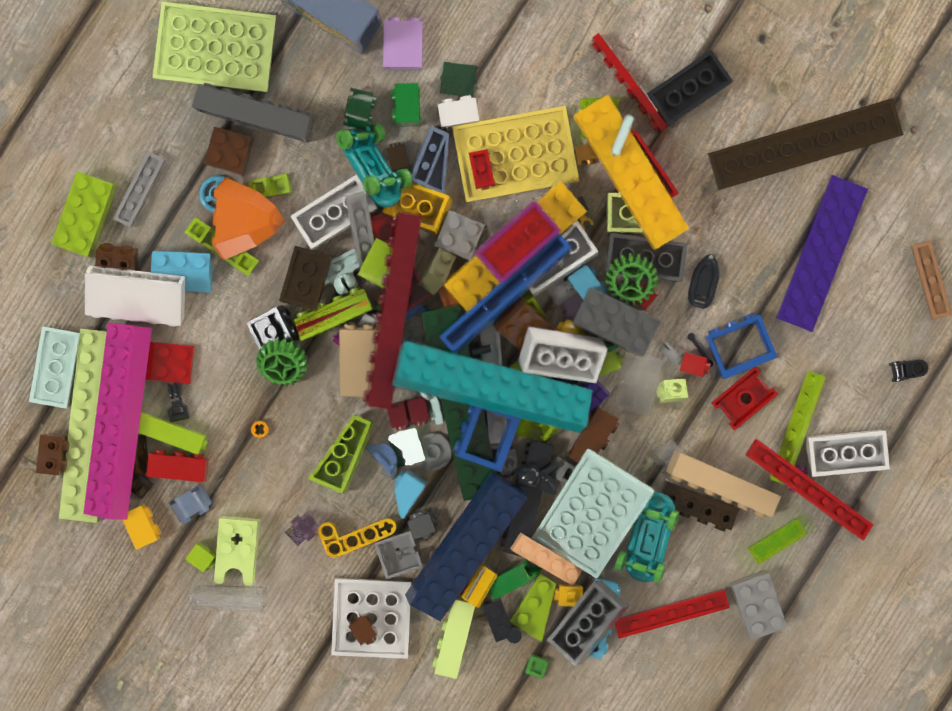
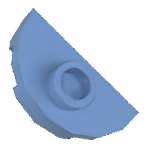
(384, 455)

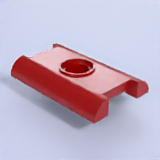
(733, 407)

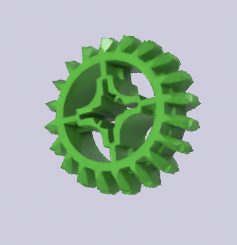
(643, 267)
(279, 367)

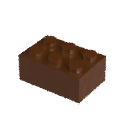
(517, 318)
(594, 435)

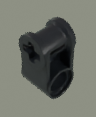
(904, 369)

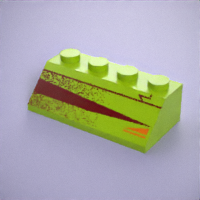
(334, 314)

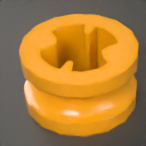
(266, 429)

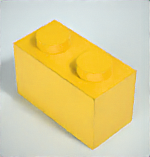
(141, 527)

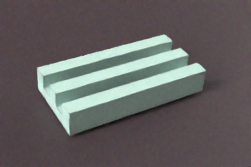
(622, 135)

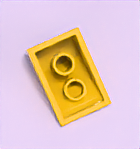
(423, 202)

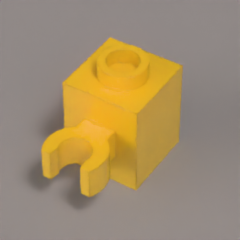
(568, 595)

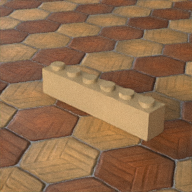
(722, 483)

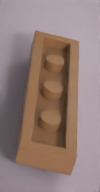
(931, 280)

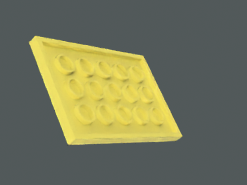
(523, 150)

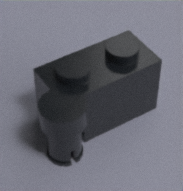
(500, 622)

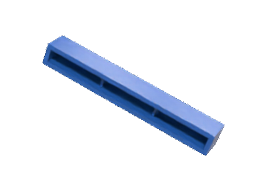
(505, 294)

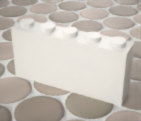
(134, 295)

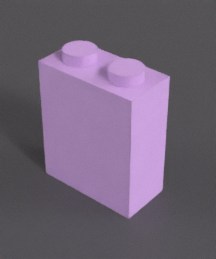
(403, 44)

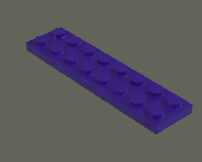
(821, 253)

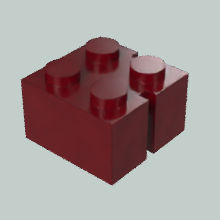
(409, 412)

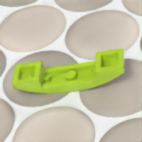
(204, 233)

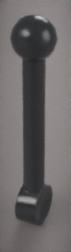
(691, 337)

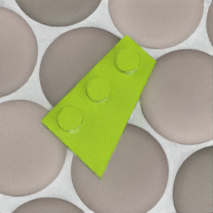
(535, 607)

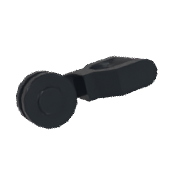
(477, 351)
(178, 416)

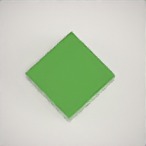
(537, 666)

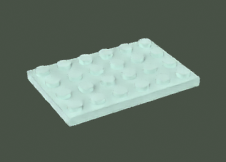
(593, 513)

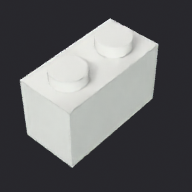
(458, 112)

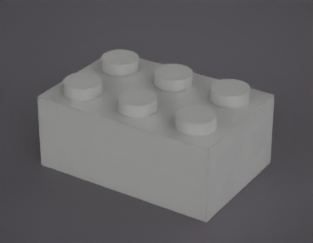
(758, 605)

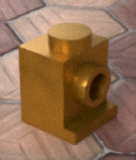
(585, 154)

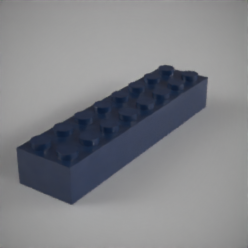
(465, 546)

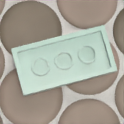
(55, 367)

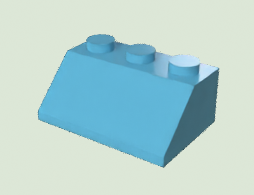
(194, 266)
(407, 490)

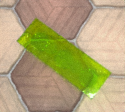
(777, 541)

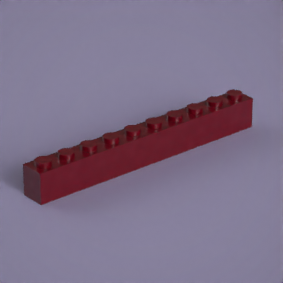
(393, 309)

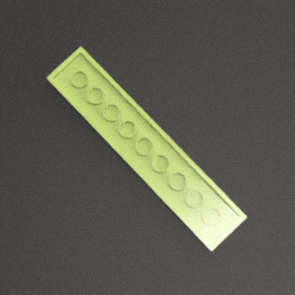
(82, 424)

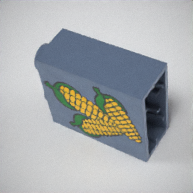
(346, 20)

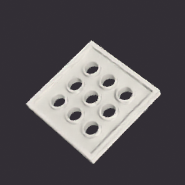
(401, 610)

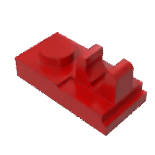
(481, 169)

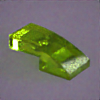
(527, 430)

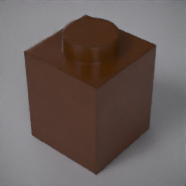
(363, 629)

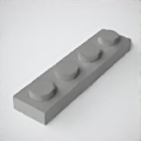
(139, 189)
(360, 225)

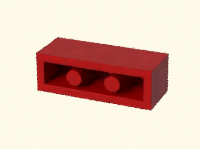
(177, 466)

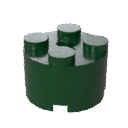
(358, 109)

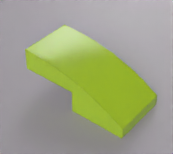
(272, 185)

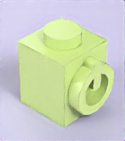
(672, 390)

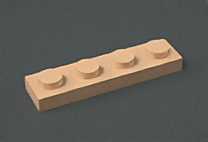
(546, 559)

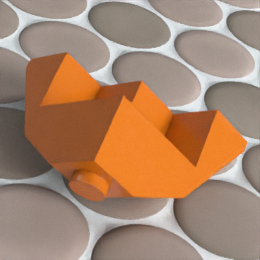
(242, 218)

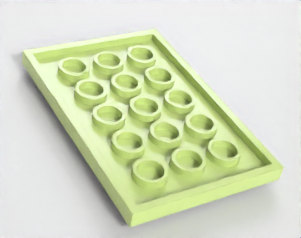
(214, 47)

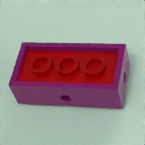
(516, 241)

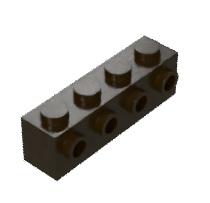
(701, 506)

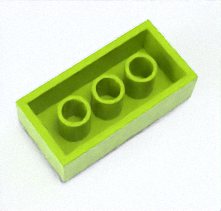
(84, 214)

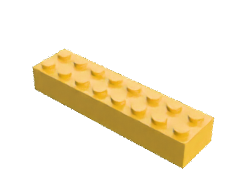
(631, 173)
(474, 281)

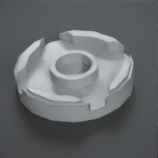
(437, 451)

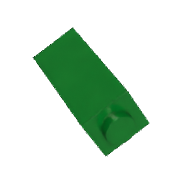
(514, 577)

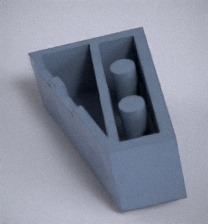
(431, 161)

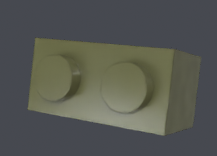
(437, 270)

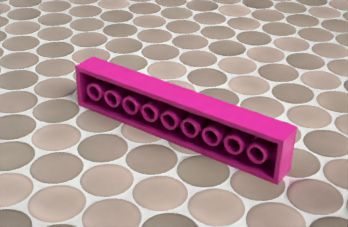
(117, 421)

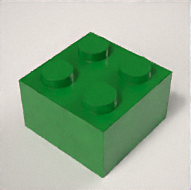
(407, 103)

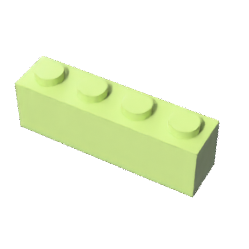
(454, 639)

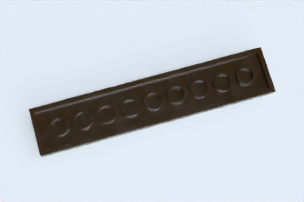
(805, 144)

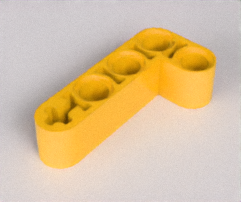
(359, 533)

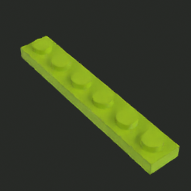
(801, 418)

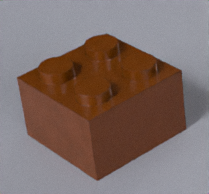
(229, 151)

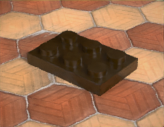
(305, 278)

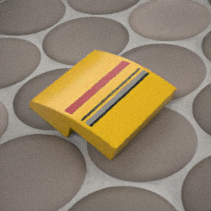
(478, 586)

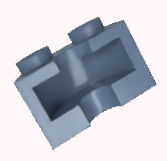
(190, 503)

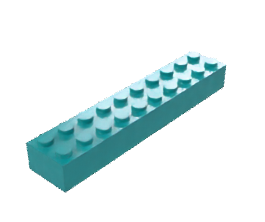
(492, 387)

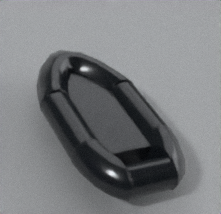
(704, 282)

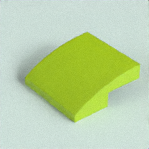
(373, 266)

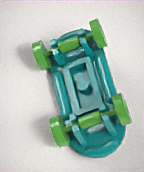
(370, 165)
(649, 540)

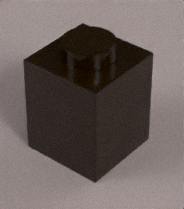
(398, 157)

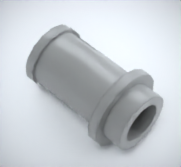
(671, 353)

